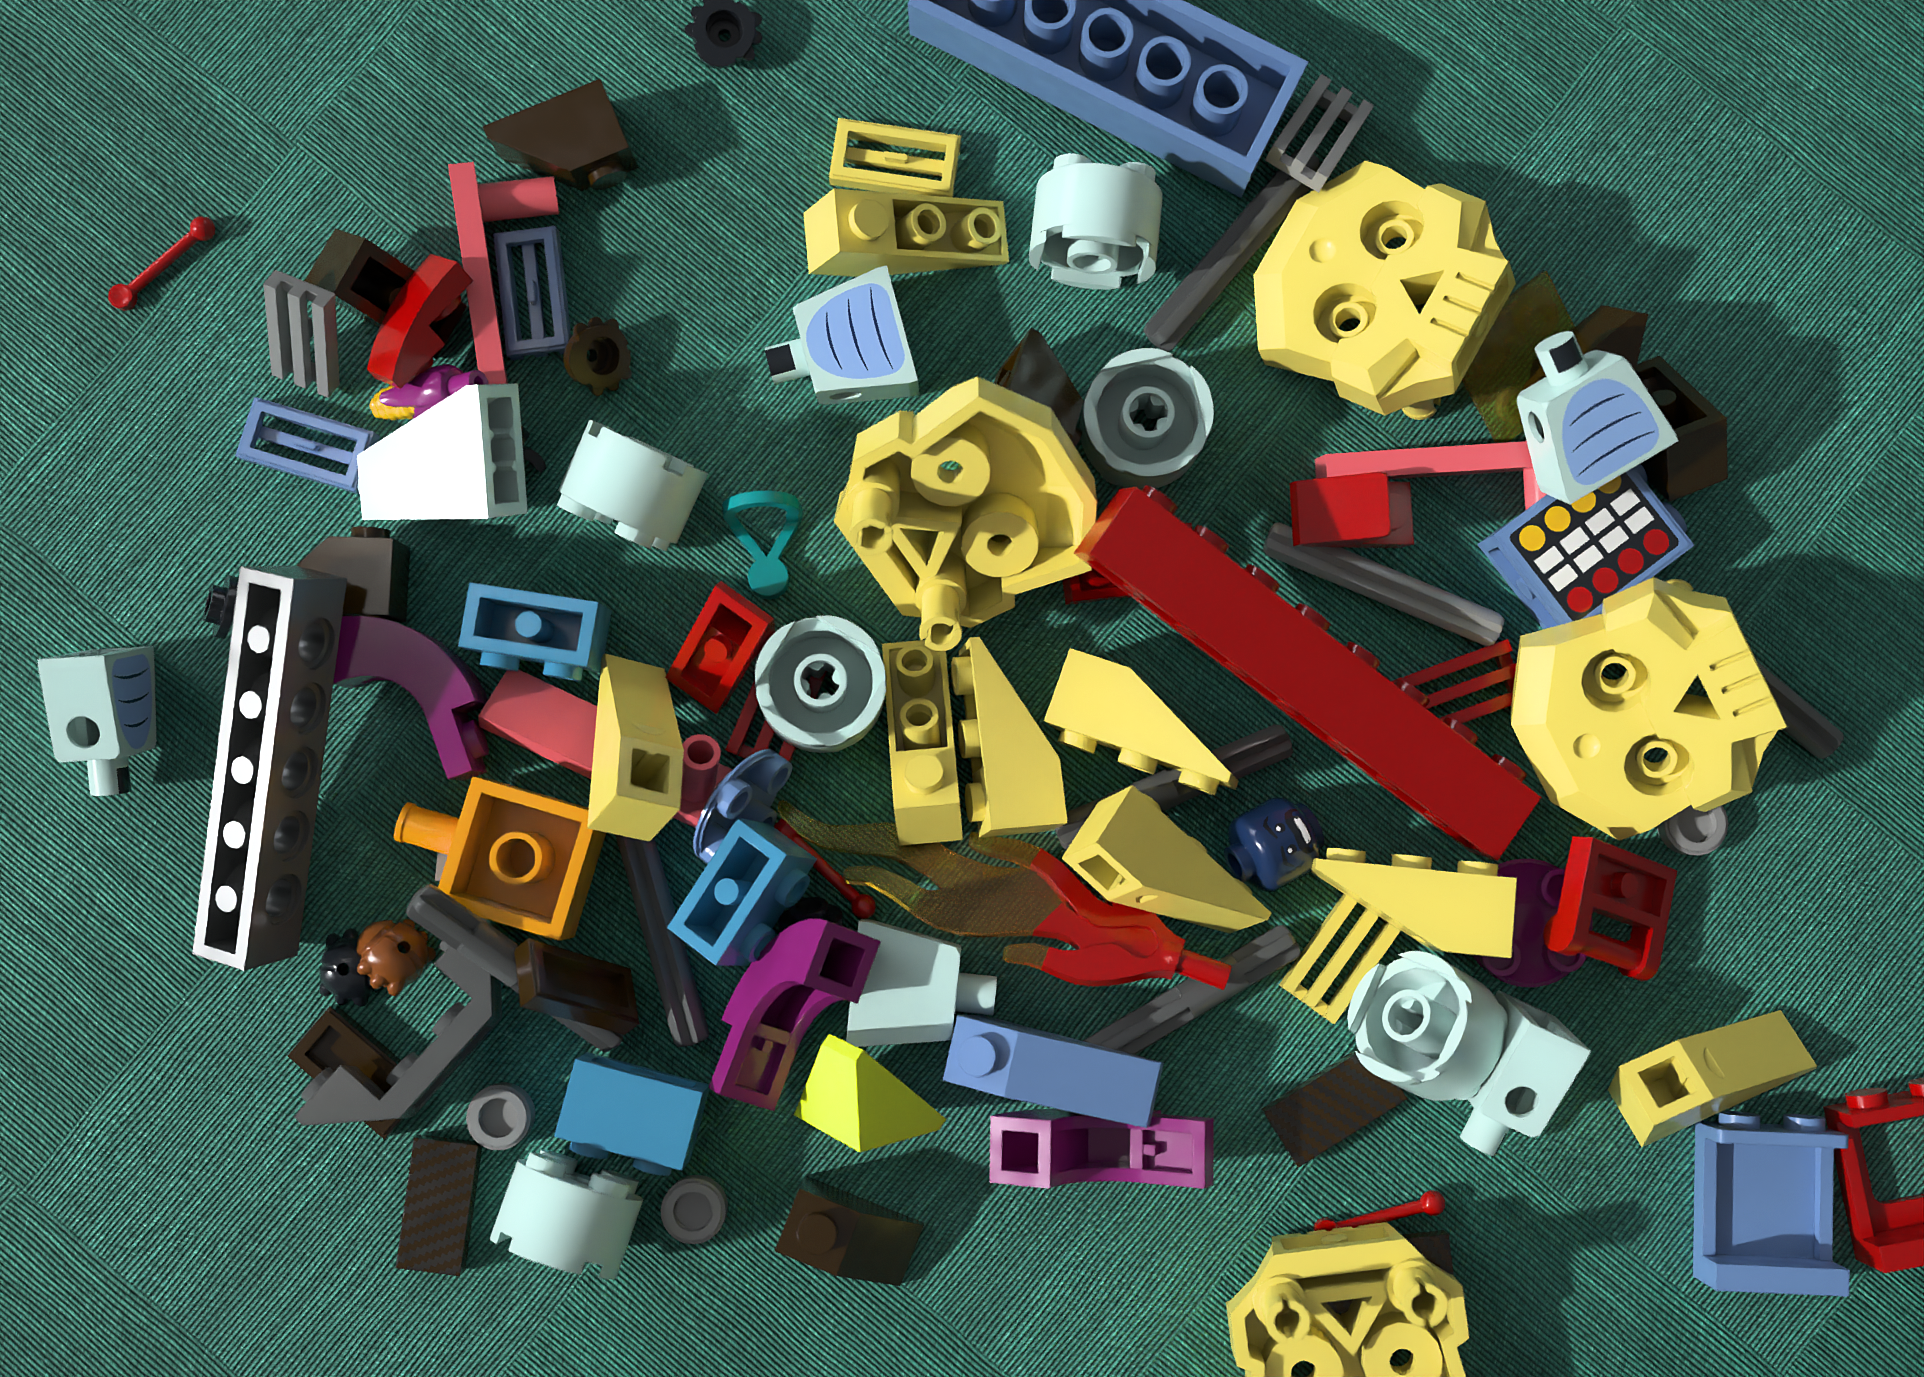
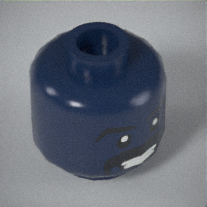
(1273, 844)

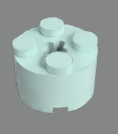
(1096, 222)
(1165, 391)
(632, 484)
(811, 649)
(1427, 1027)
(567, 1216)

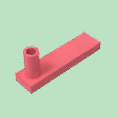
(486, 203)
(1437, 462)
(564, 732)

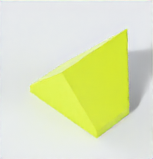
(861, 1100)

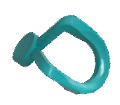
(768, 574)

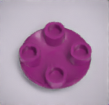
(1536, 901)

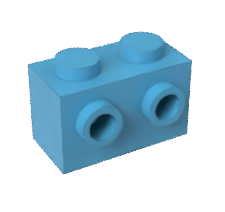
(535, 628)
(743, 894)
(631, 1113)

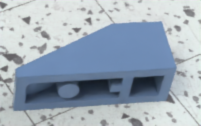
(1052, 1070)

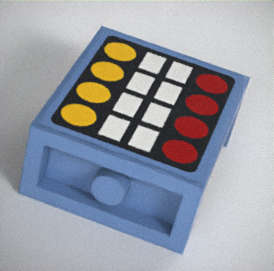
(1576, 554)

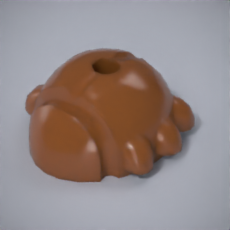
(384, 961)

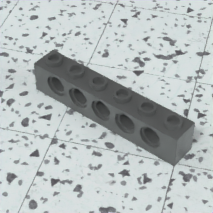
(268, 764)

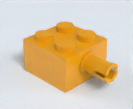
(511, 855)

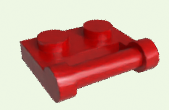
(1619, 887)

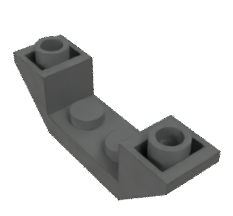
(353, 1097)

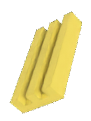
(896, 136)
(1367, 961)

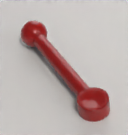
(125, 296)
(862, 905)
(1430, 1203)

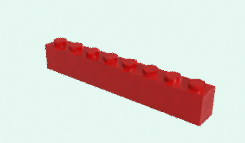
(1306, 671)

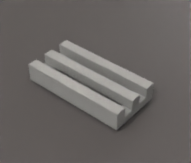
(1335, 107)
(291, 330)

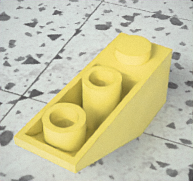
(907, 232)
(1117, 709)
(921, 744)
(635, 751)
(1012, 762)
(1152, 865)
(1440, 909)
(1707, 1074)

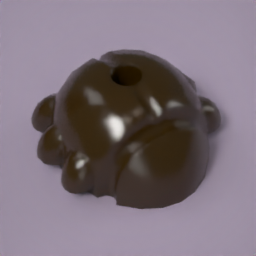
(608, 355)

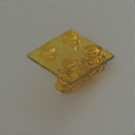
(1508, 353)

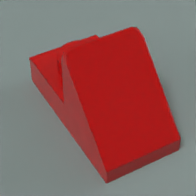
(1351, 512)
(720, 647)

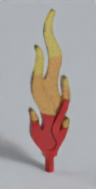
(1038, 899)

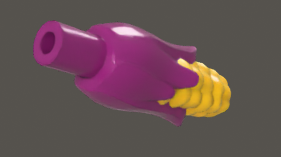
(423, 392)

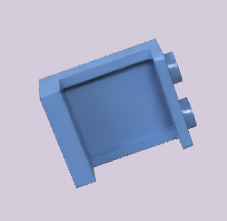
(1766, 1205)

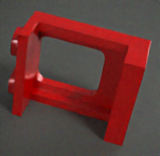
(1885, 1232)

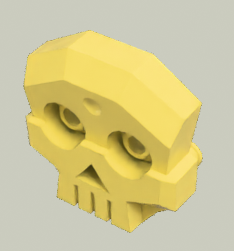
(1335, 267)
(1013, 480)
(1593, 731)
(1395, 1306)

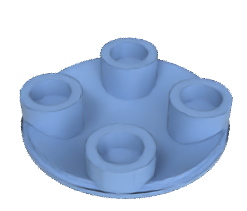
(741, 794)

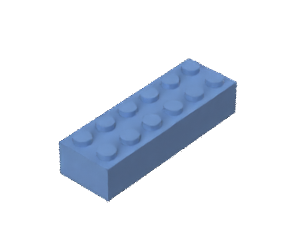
(1134, 69)

